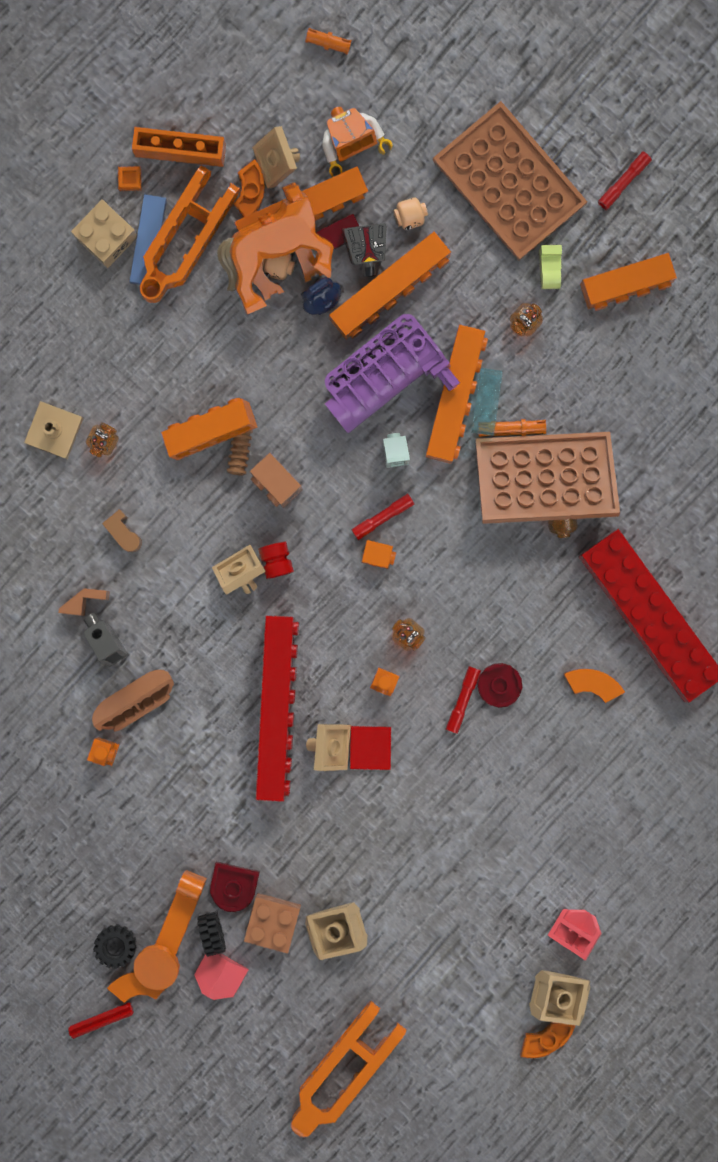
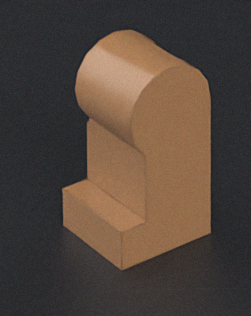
(121, 533)

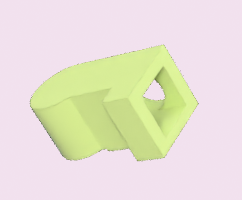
(550, 266)

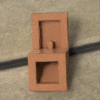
(77, 604)

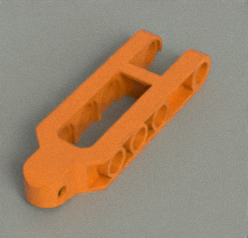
(157, 283)
(307, 1115)

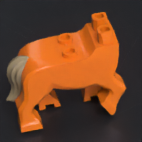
(274, 237)

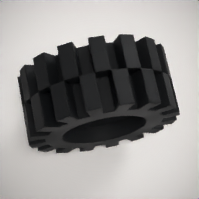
(211, 934)
(101, 946)

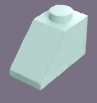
(396, 450)

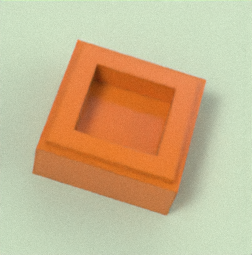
(129, 178)

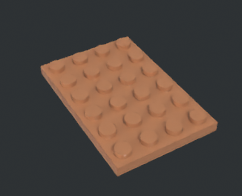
(509, 180)
(547, 477)

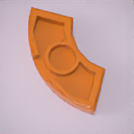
(252, 189)
(595, 682)
(129, 986)
(546, 1041)

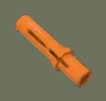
(519, 428)

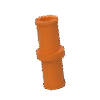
(328, 41)

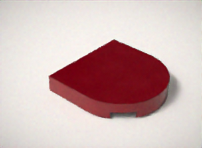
(233, 886)

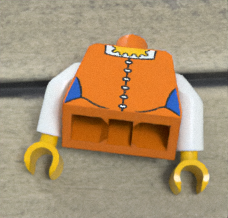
(349, 135)

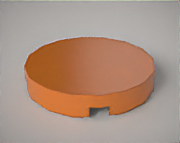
(156, 967)

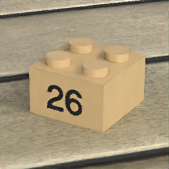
(104, 233)

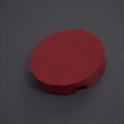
(499, 685)

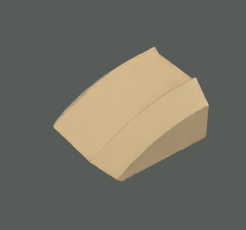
(336, 931)
(559, 998)

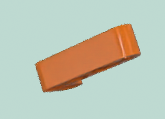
(181, 911)

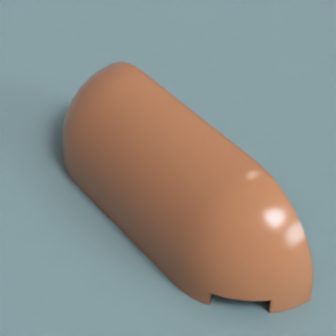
(133, 701)

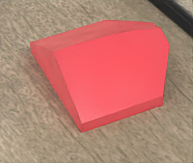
(576, 931)
(219, 976)

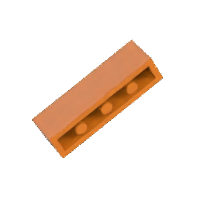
(179, 146)
(628, 281)
(209, 429)

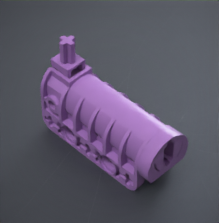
(386, 373)

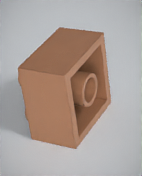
(276, 480)
(272, 923)

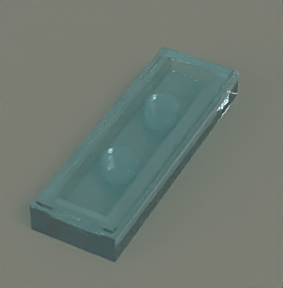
(487, 401)

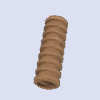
(239, 454)

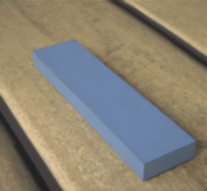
(150, 223)

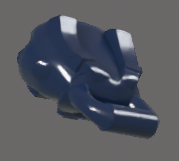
(321, 296)

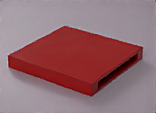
(370, 748)

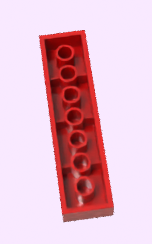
(651, 615)
(275, 708)

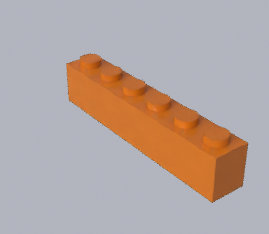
(322, 197)
(390, 285)
(455, 403)

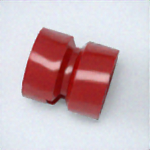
(276, 560)

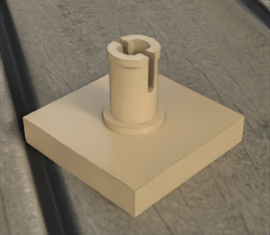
(275, 157)
(53, 430)
(239, 571)
(330, 747)

